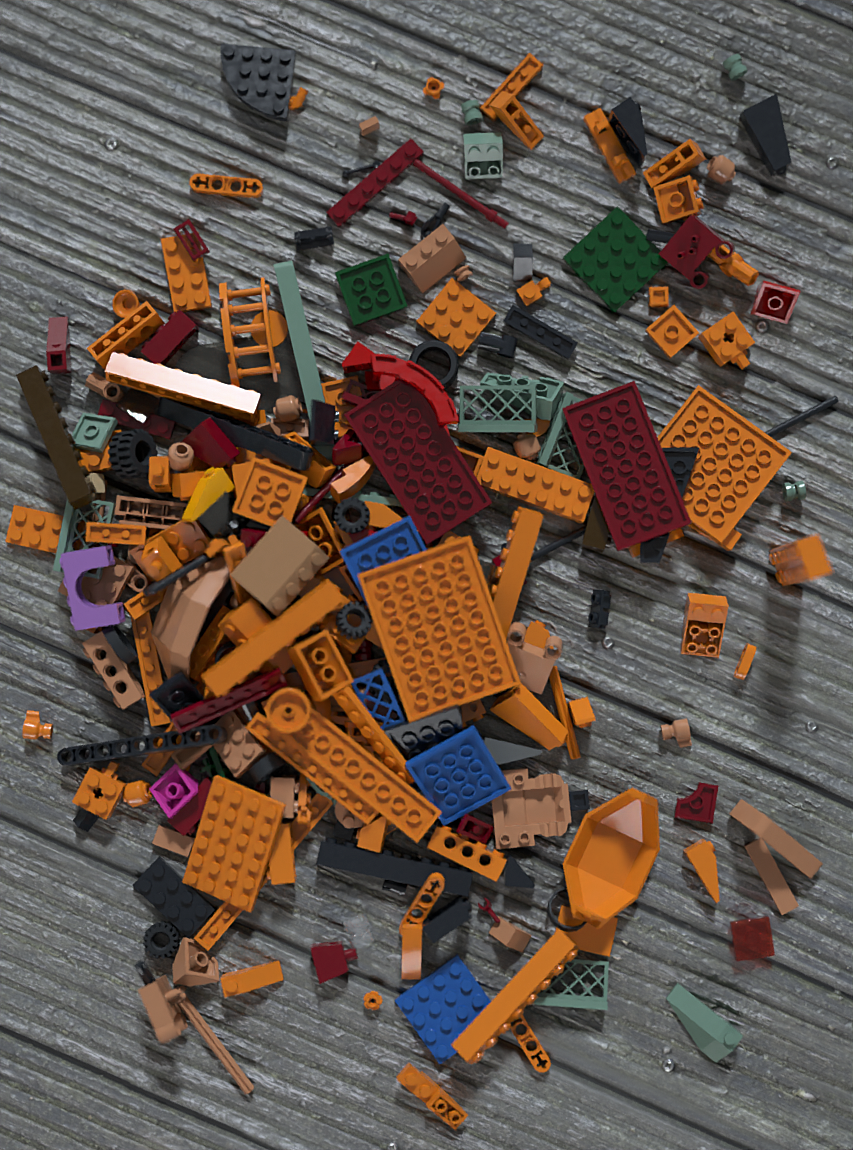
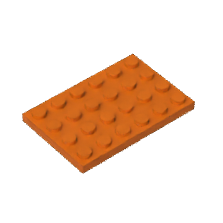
(234, 843)

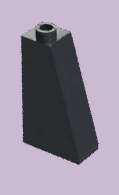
(767, 132)

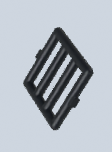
(179, 573)

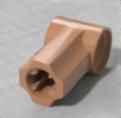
(101, 386)

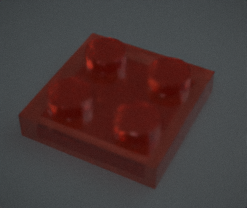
(752, 938)

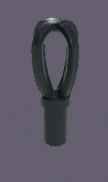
(439, 216)

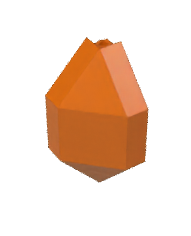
(612, 856)

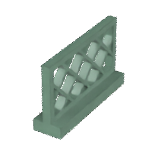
(497, 425)
(553, 436)
(69, 532)
(573, 1000)

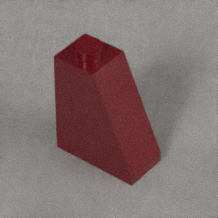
(211, 445)

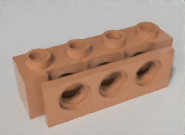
(148, 509)
(124, 674)

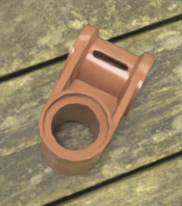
(135, 577)

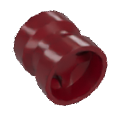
(364, 651)

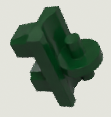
(219, 770)

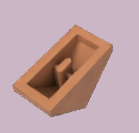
(510, 934)

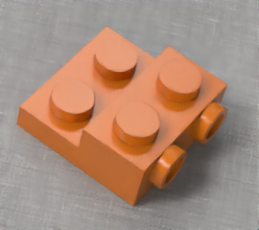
(678, 199)

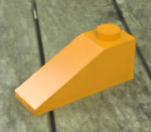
(207, 491)

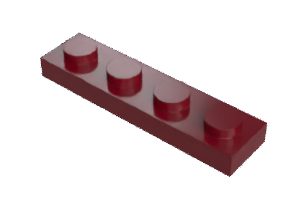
(153, 425)

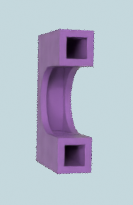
(84, 613)

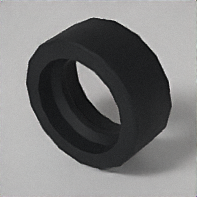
(267, 767)

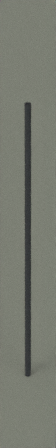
(772, 432)

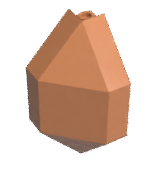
(184, 613)

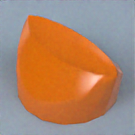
(125, 303)

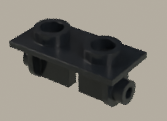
(314, 238)
(599, 600)

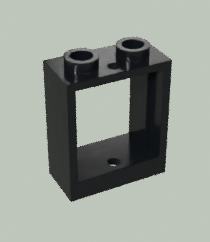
(447, 918)

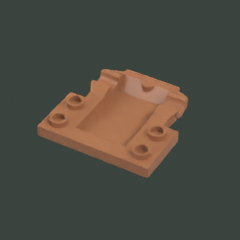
(530, 809)

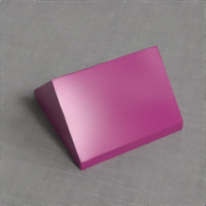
(174, 790)

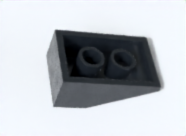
(628, 126)
(323, 424)

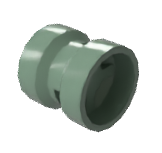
(734, 65)
(472, 113)
(794, 491)

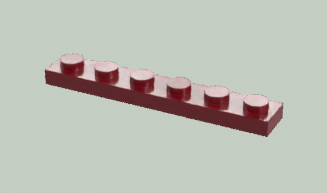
(375, 182)
(237, 697)

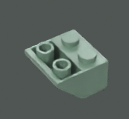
(483, 155)

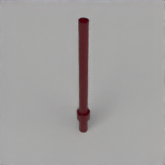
(491, 215)
(322, 492)

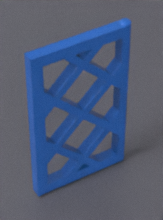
(387, 688)

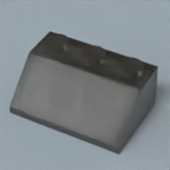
(219, 516)

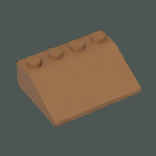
(279, 566)

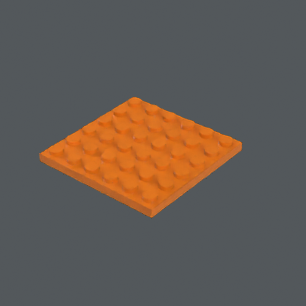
(731, 462)

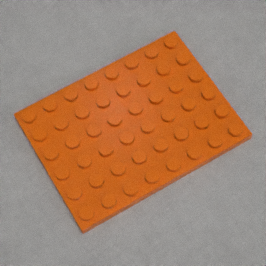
(439, 628)

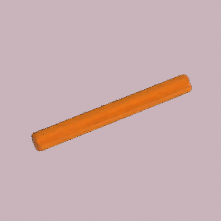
(564, 713)

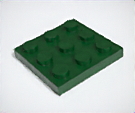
(371, 290)

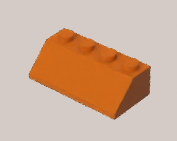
(245, 622)

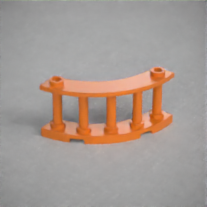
(230, 331)

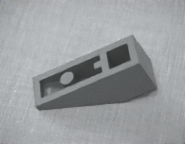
(507, 752)

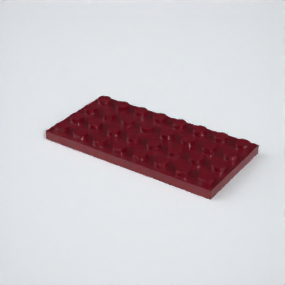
(418, 459)
(626, 466)

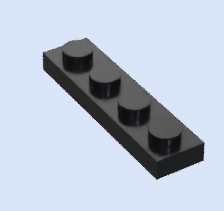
(540, 332)

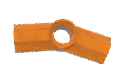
(735, 267)

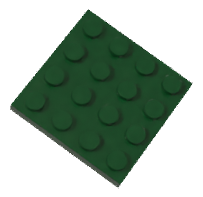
(615, 259)

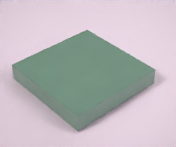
(93, 432)

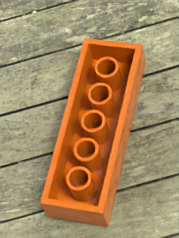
(535, 485)
(800, 561)

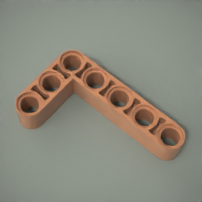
(776, 838)

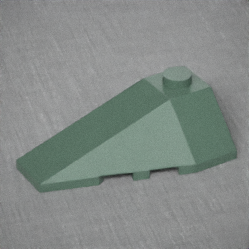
(547, 392)
(708, 1029)

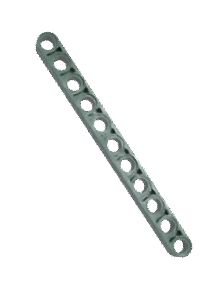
(300, 340)

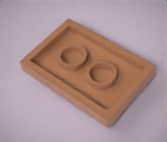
(241, 746)

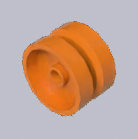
(288, 698)

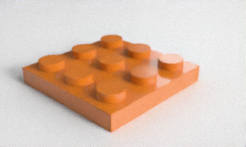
(456, 317)
(269, 493)

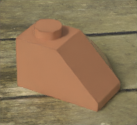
(194, 965)

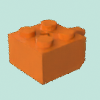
(731, 350)
(111, 787)

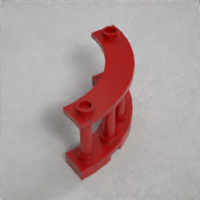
(388, 369)

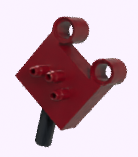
(690, 247)

